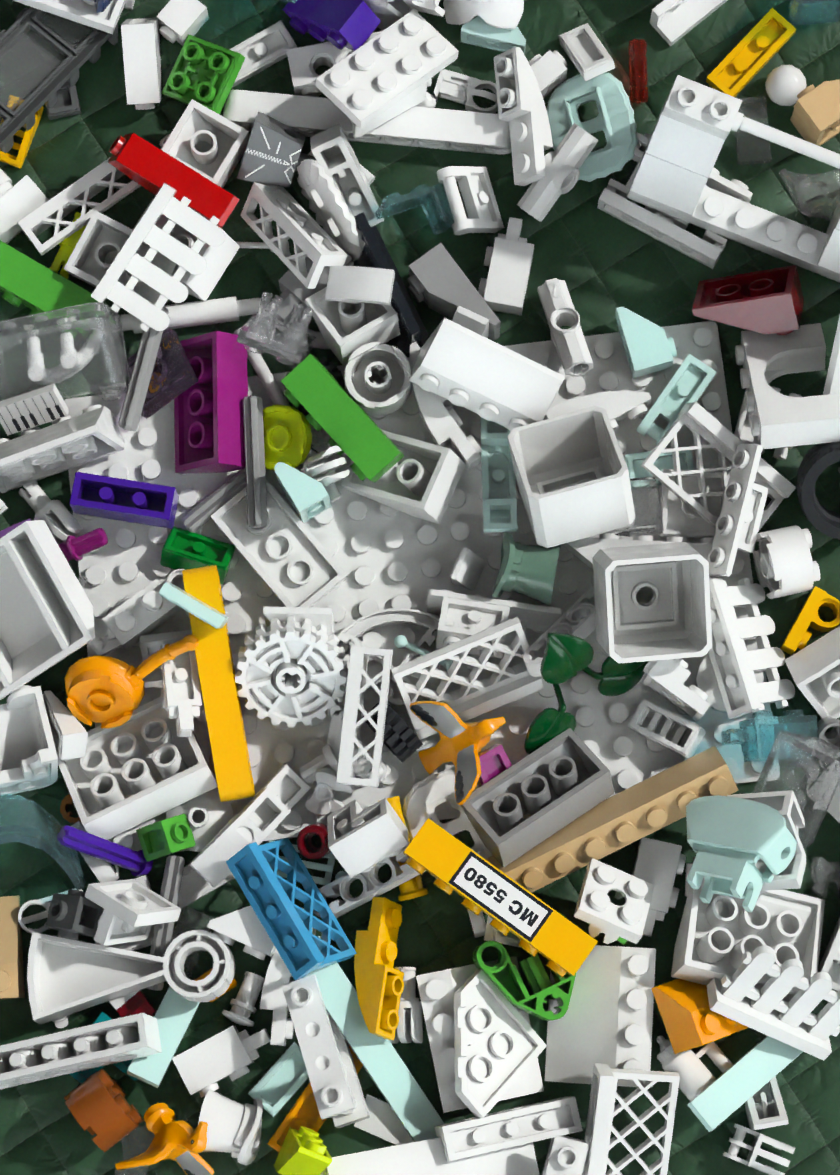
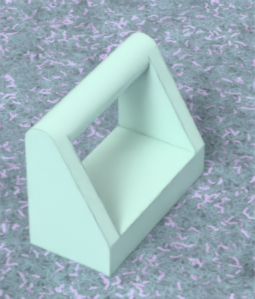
(302, 491)

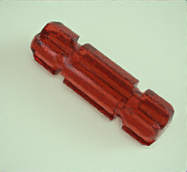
(638, 71)

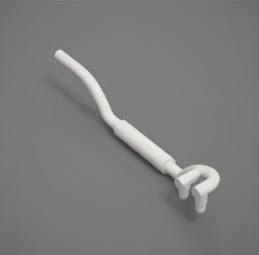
(211, 312)

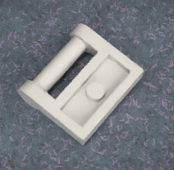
(477, 197)

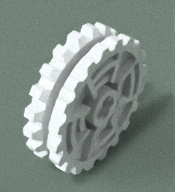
(291, 671)

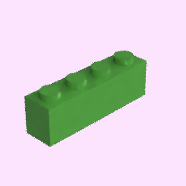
(36, 285)
(341, 418)

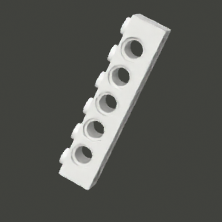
(78, 1049)

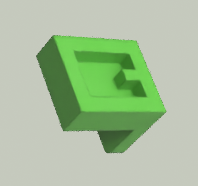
(165, 837)

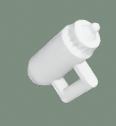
(692, 1072)

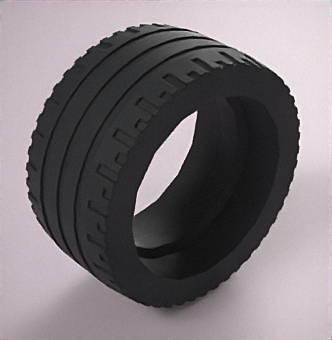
(811, 466)

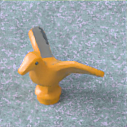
(458, 744)
(172, 1141)

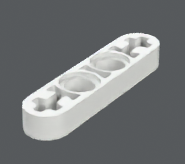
(565, 625)
(371, 885)

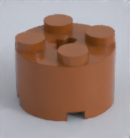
(103, 1110)

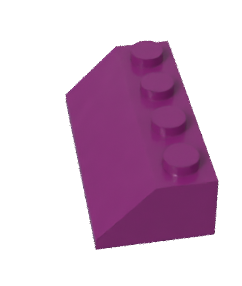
(211, 411)

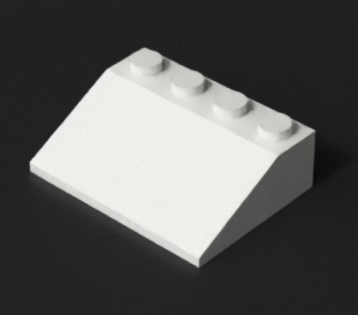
(58, 447)
(135, 772)
(720, 932)
(437, 1002)
(606, 1017)

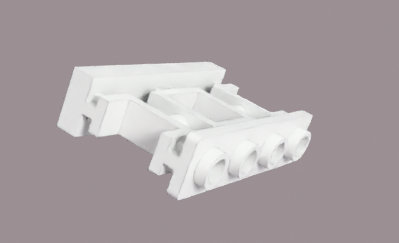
(664, 226)

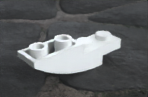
(524, 108)
(617, 404)
(443, 423)
(251, 824)
(274, 999)

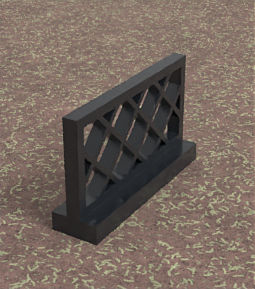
(377, 256)

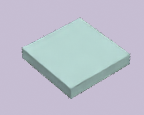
(193, 605)

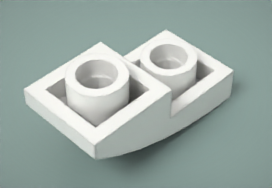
(360, 284)

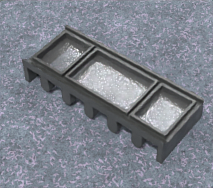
(36, 61)

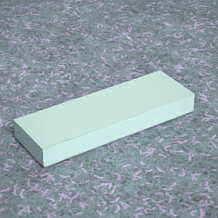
(173, 1021)

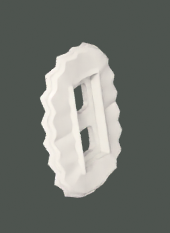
(329, 209)
(421, 805)

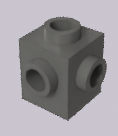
(73, 915)

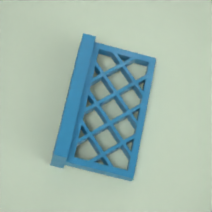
(283, 920)

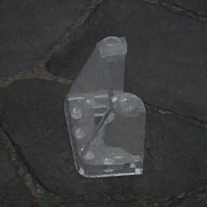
(70, 346)

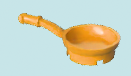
(110, 689)

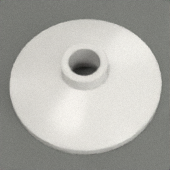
(216, 817)

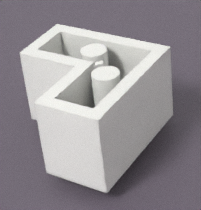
(365, 837)

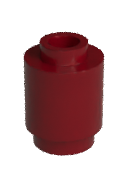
(306, 843)

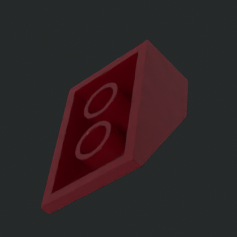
(753, 301)

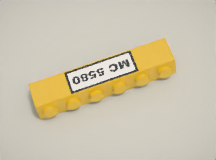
(500, 898)

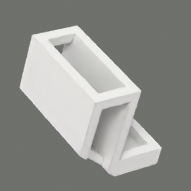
(787, 805)

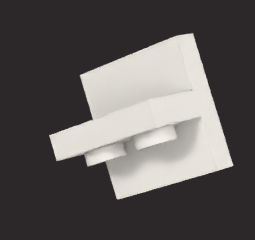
(128, 911)

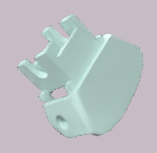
(729, 839)

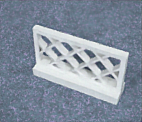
(725, 444)
(474, 696)
(602, 1111)

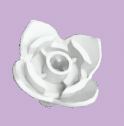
(496, 13)

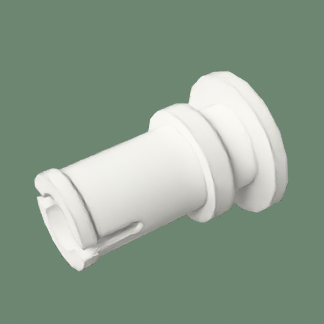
(245, 1000)

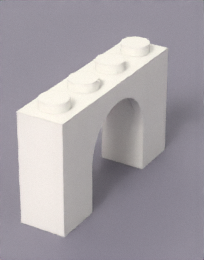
(781, 418)

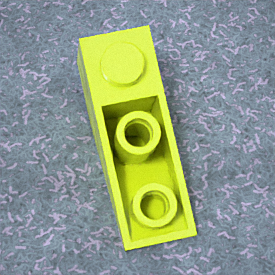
(302, 1153)

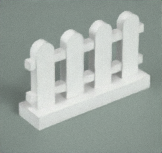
(167, 245)
(730, 658)
(768, 1012)

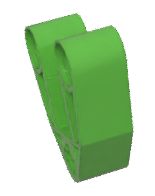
(509, 982)

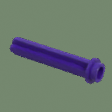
(105, 850)

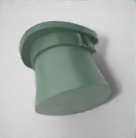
(527, 569)

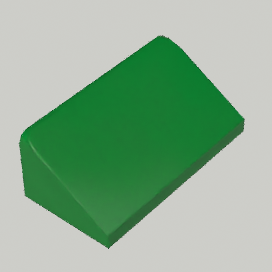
(193, 550)

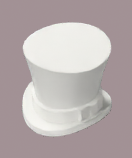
(232, 1126)

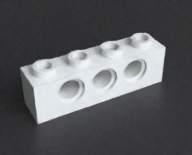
(306, 59)

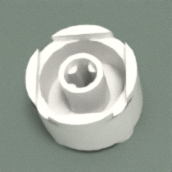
(384, 361)
(785, 561)

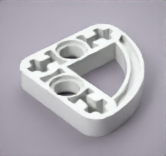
(386, 617)

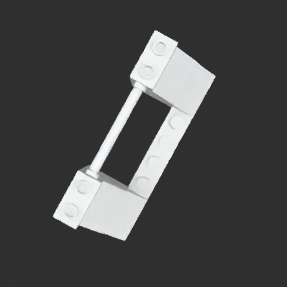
(682, 158)

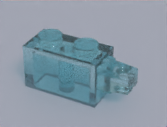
(760, 732)

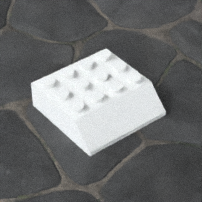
(40, 606)

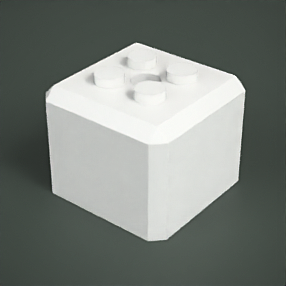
(571, 476)
(674, 620)

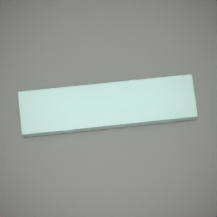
(742, 1081)

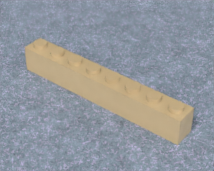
(622, 820)

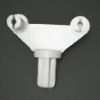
(330, 754)

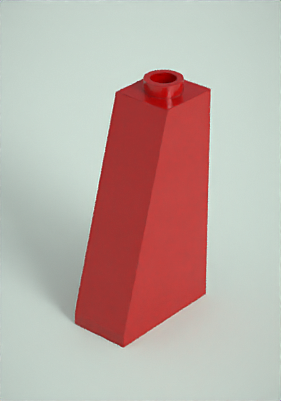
(154, 167)

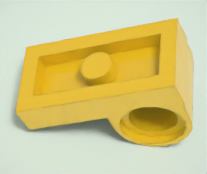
(808, 616)

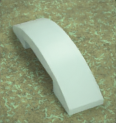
(497, 479)

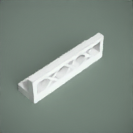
(678, 17)
(69, 200)
(291, 223)
(353, 716)
(510, 1128)

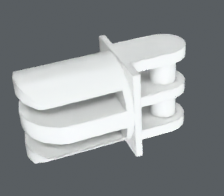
(737, 1143)

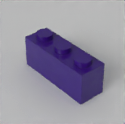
(338, 21)
(124, 500)

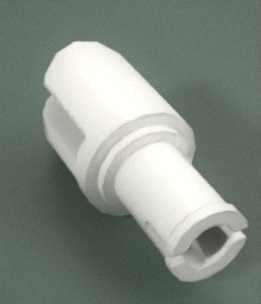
(323, 469)
(53, 512)
(410, 1011)

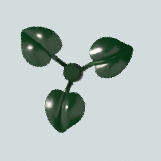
(561, 661)

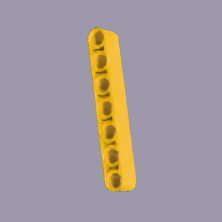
(220, 690)

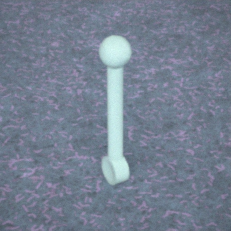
(400, 641)

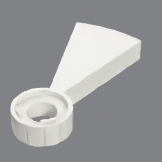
(77, 974)

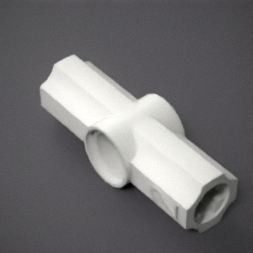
(561, 172)
(569, 342)

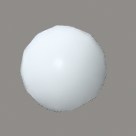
(785, 84)

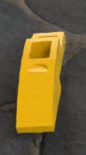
(376, 980)

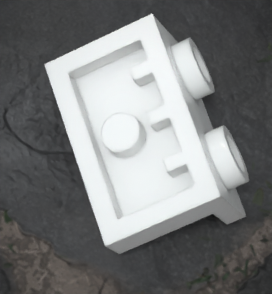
(465, 618)

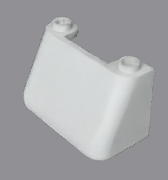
(26, 743)

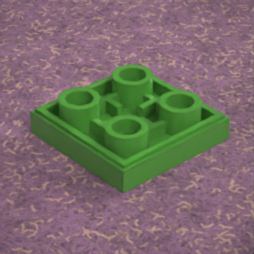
(203, 74)

